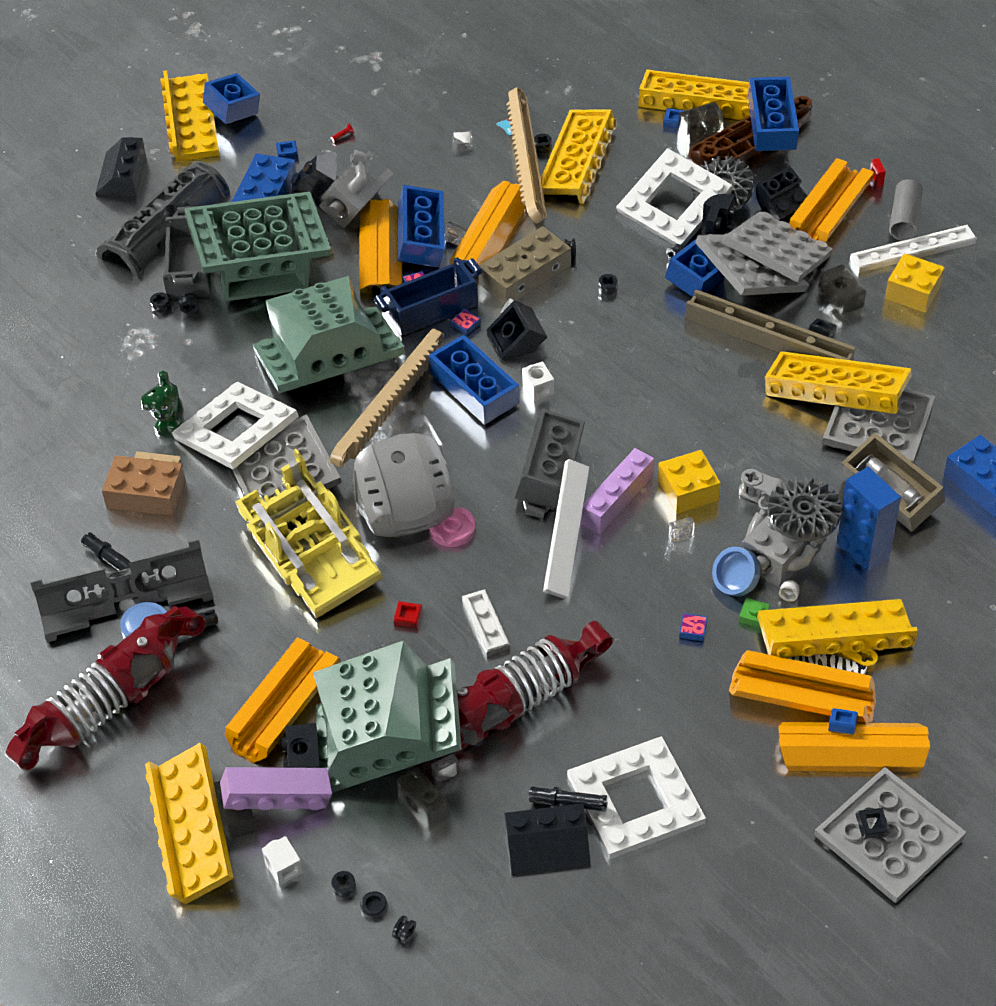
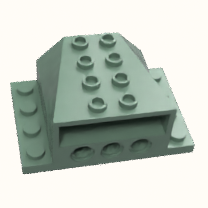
(259, 243)
(323, 335)
(384, 714)

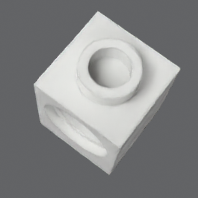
(538, 381)
(282, 860)

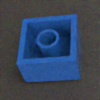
(231, 98)
(693, 270)

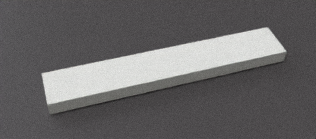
(916, 247)
(566, 529)

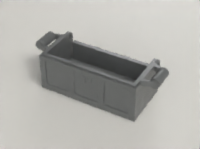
(181, 261)
(552, 443)

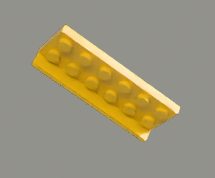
(685, 92)
(189, 119)
(578, 153)
(837, 382)
(836, 628)
(189, 824)

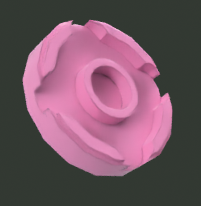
(455, 530)

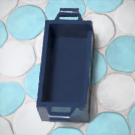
(431, 296)

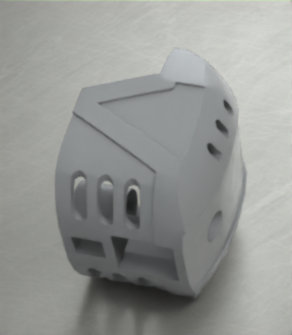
(403, 484)

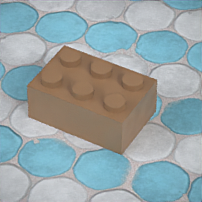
(144, 485)

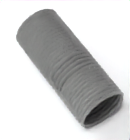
(905, 210)

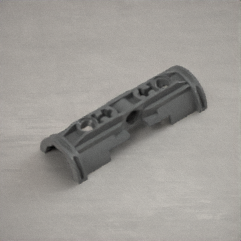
(140, 246)
(64, 616)

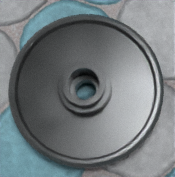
(735, 174)
(804, 510)

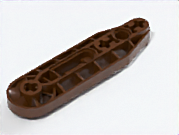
(739, 139)

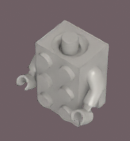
(352, 190)
(777, 554)

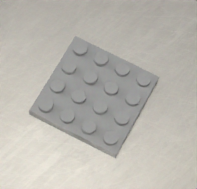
(778, 246)
(745, 273)
(903, 430)
(264, 466)
(916, 840)

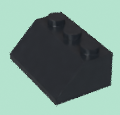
(122, 169)
(547, 839)

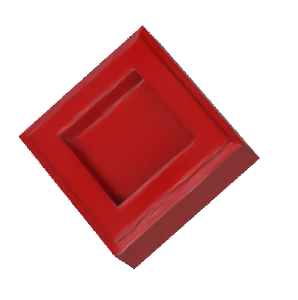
(879, 171)
(407, 615)

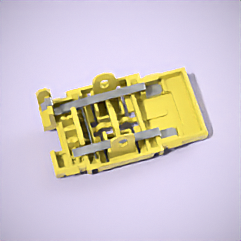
(327, 571)

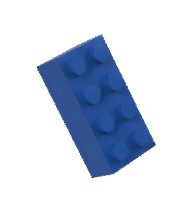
(773, 113)
(266, 178)
(421, 226)
(474, 379)
(974, 471)
(868, 518)

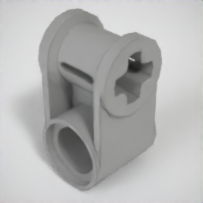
(759, 487)

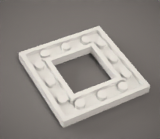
(669, 165)
(273, 418)
(618, 837)

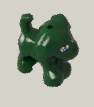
(163, 404)

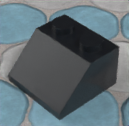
(316, 175)
(516, 331)

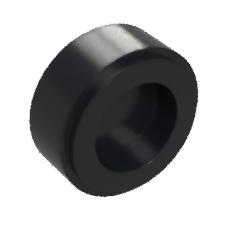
(374, 905)

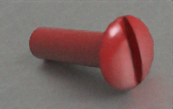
(349, 129)

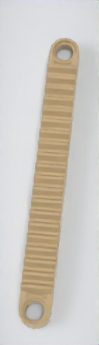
(526, 155)
(386, 400)

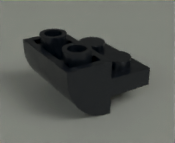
(781, 194)
(718, 215)

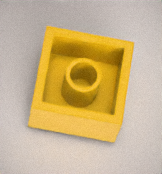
(914, 282)
(688, 481)

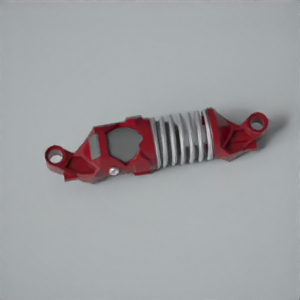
(113, 681)
(506, 691)

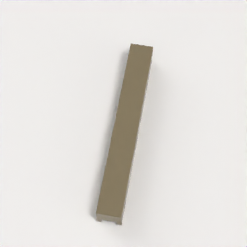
(762, 329)

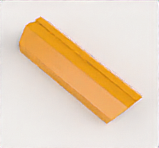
(830, 200)
(493, 224)
(379, 246)
(803, 685)
(277, 701)
(870, 749)

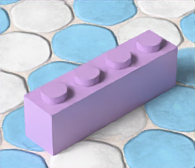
(617, 491)
(275, 788)

